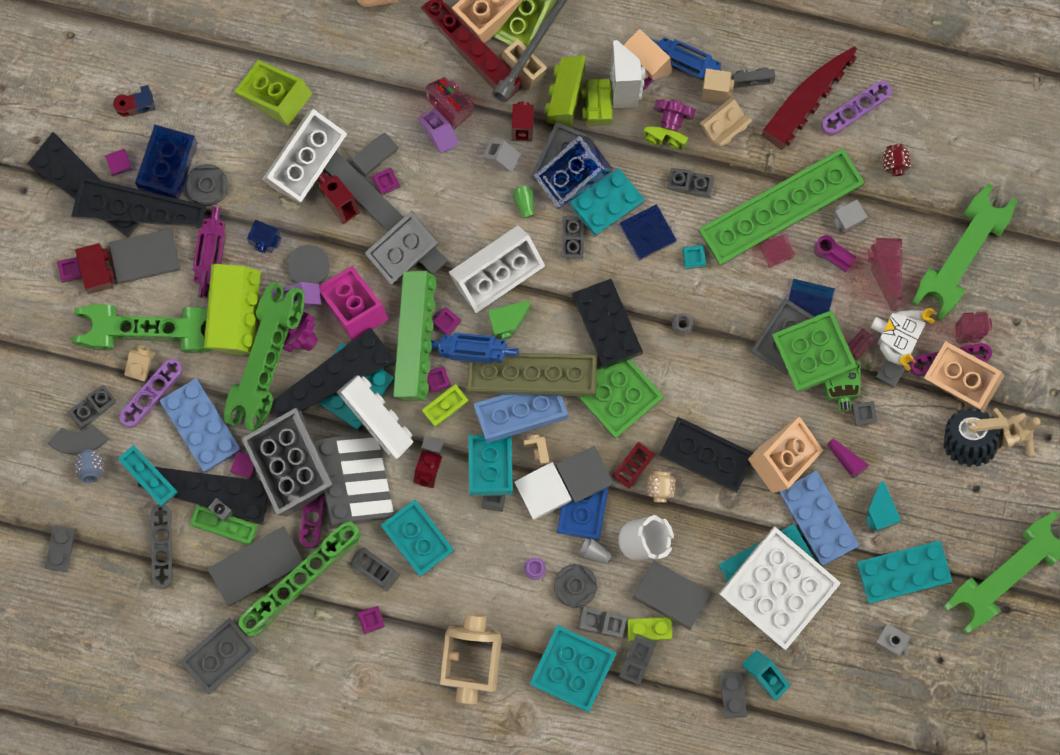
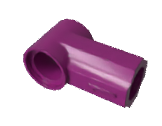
(836, 255)

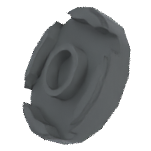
(207, 184)
(308, 264)
(575, 586)

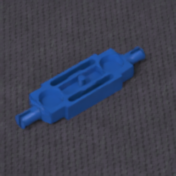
(688, 59)
(473, 348)

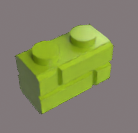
(598, 102)

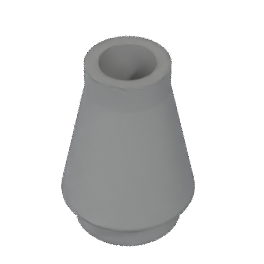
(593, 551)

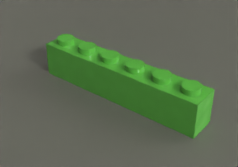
(414, 336)

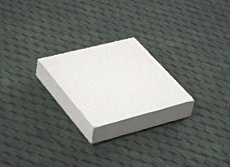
(543, 491)

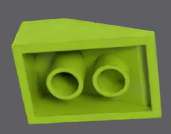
(525, 21)
(274, 92)

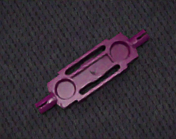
(212, 231)

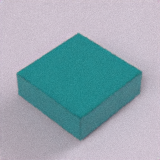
(694, 257)

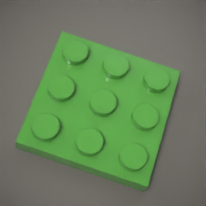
(814, 351)
(621, 397)

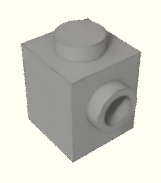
(501, 155)
(849, 216)
(892, 641)

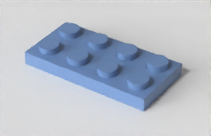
(516, 414)
(200, 425)
(819, 518)

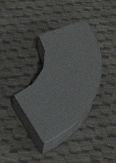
(76, 442)

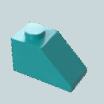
(881, 510)
(766, 674)

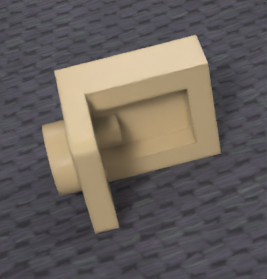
(139, 362)

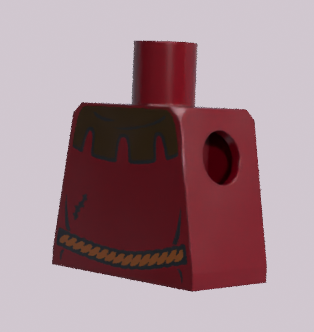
(338, 197)

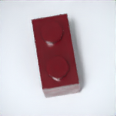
(522, 121)
(94, 268)

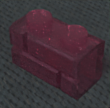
(972, 327)

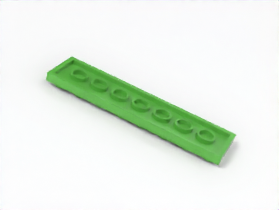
(781, 207)

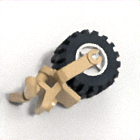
(976, 437)

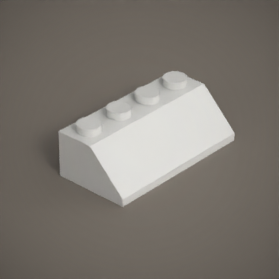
(626, 77)
(304, 156)
(497, 268)
(375, 417)

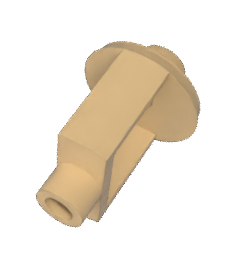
(473, 630)

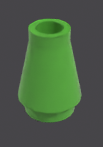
(524, 199)

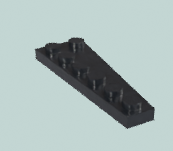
(64, 169)
(120, 203)
(360, 357)
(243, 496)

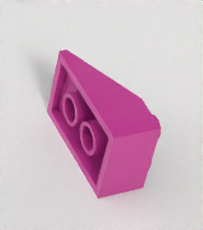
(352, 303)

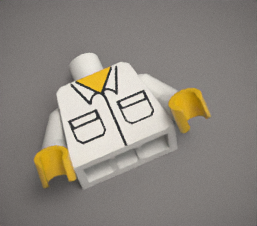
(901, 334)

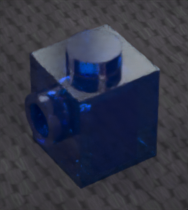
(264, 237)

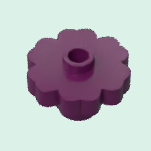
(673, 113)
(302, 335)

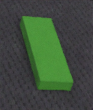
(232, 529)

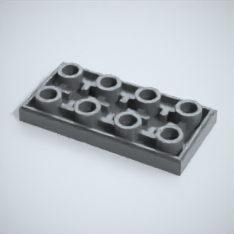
(255, 566)

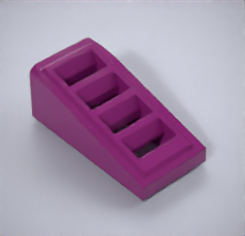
(852, 463)

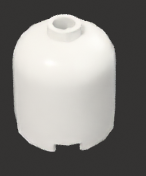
(646, 538)

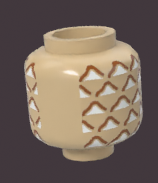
(661, 486)

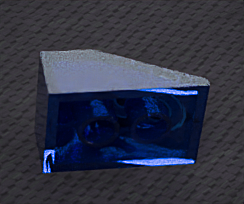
(573, 171)

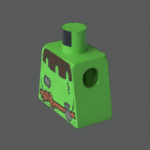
(843, 389)

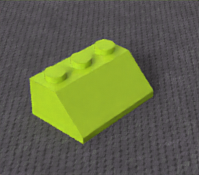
(565, 90)

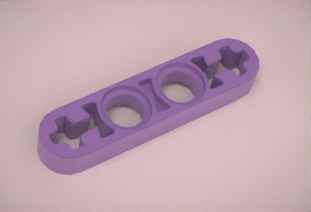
(857, 109)
(147, 390)

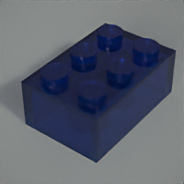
(166, 162)

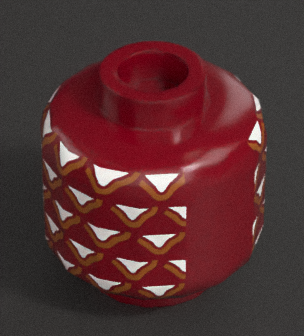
(896, 160)

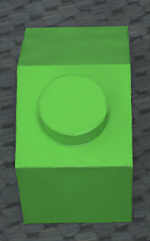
(507, 319)

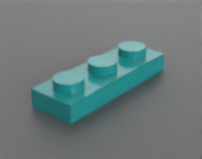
(147, 475)

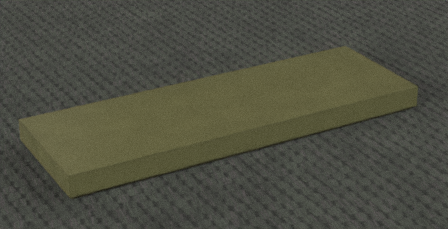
(535, 375)

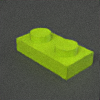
(445, 406)
(651, 628)

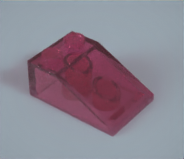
(886, 267)

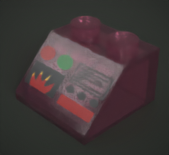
(449, 101)

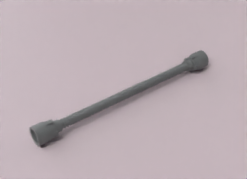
(505, 88)

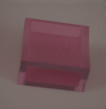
(777, 250)
(868, 341)

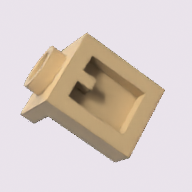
(541, 453)

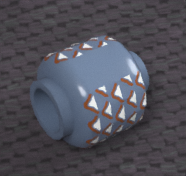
(89, 466)

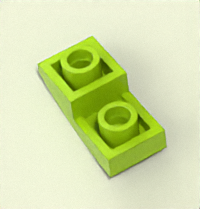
(658, 135)

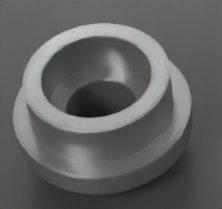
(685, 318)

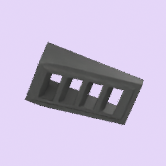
(389, 580)

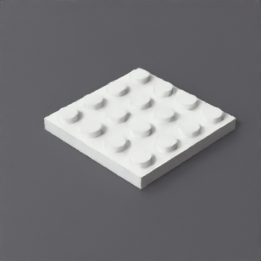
(779, 588)

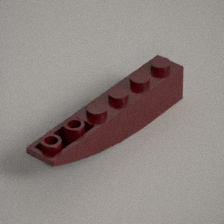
(468, 44)
(805, 100)

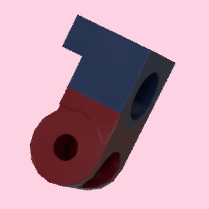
(135, 103)

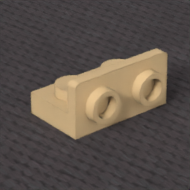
(725, 123)

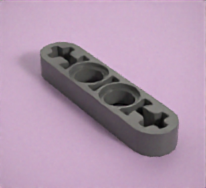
(158, 546)

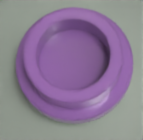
(535, 568)

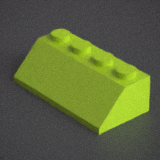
(232, 309)

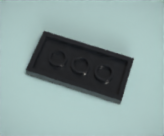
(607, 323)
(706, 454)

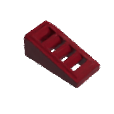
(646, 451)

